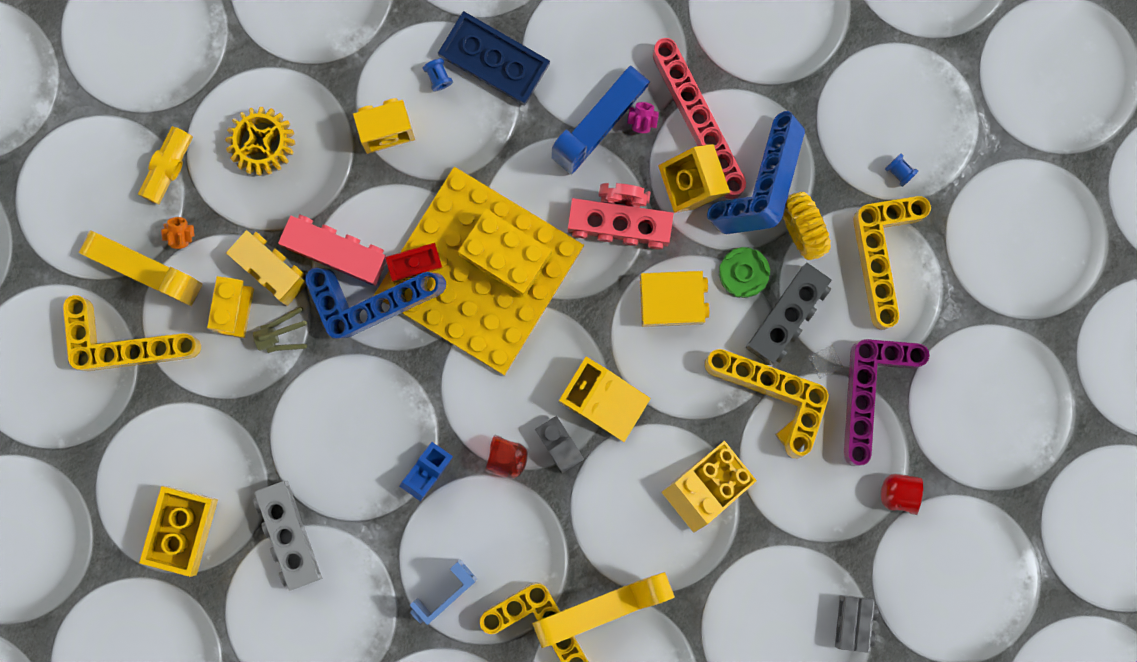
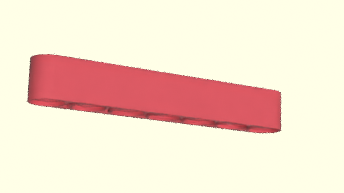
(696, 106)

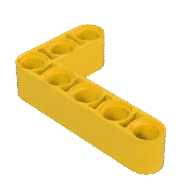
(880, 254)
(141, 268)
(121, 349)
(776, 390)
(538, 608)
(603, 609)

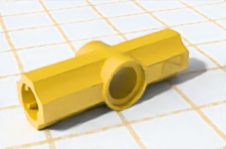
(165, 165)

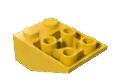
(604, 399)
(709, 487)

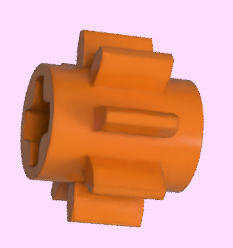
(177, 232)

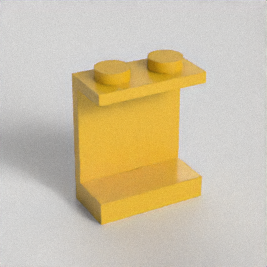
(230, 307)

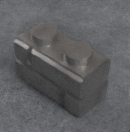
(855, 624)

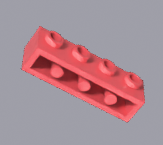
(333, 250)

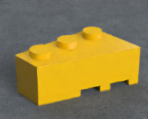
(267, 267)

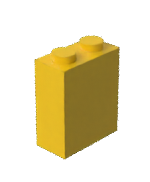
(673, 298)

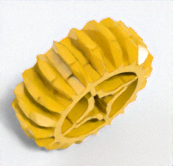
(252, 146)
(806, 226)

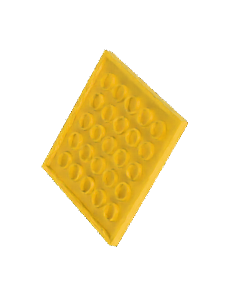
(476, 308)

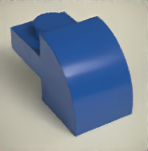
(426, 471)

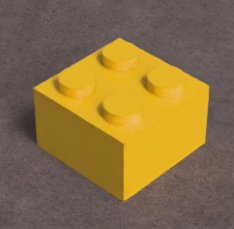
(383, 125)
(693, 178)

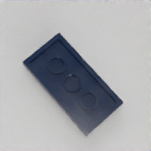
(494, 58)

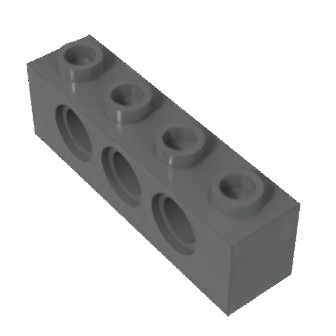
(806, 278)

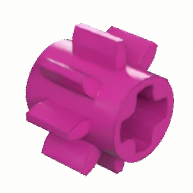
(643, 117)

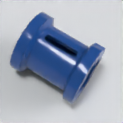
(437, 74)
(901, 170)

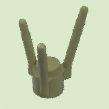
(268, 335)

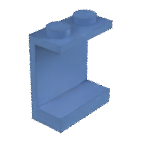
(462, 572)

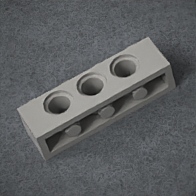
(291, 520)

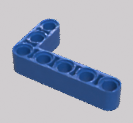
(573, 148)
(772, 185)
(372, 306)

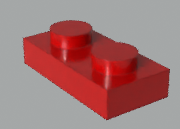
(413, 262)

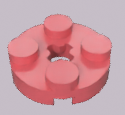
(625, 194)

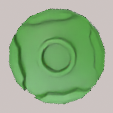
(744, 272)

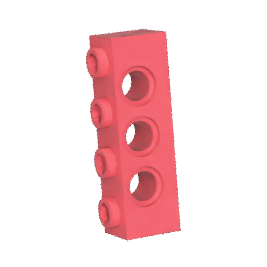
(633, 216)

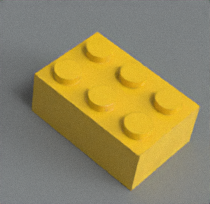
(505, 252)
(178, 531)

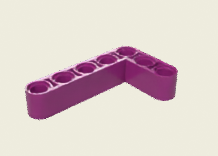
(868, 390)

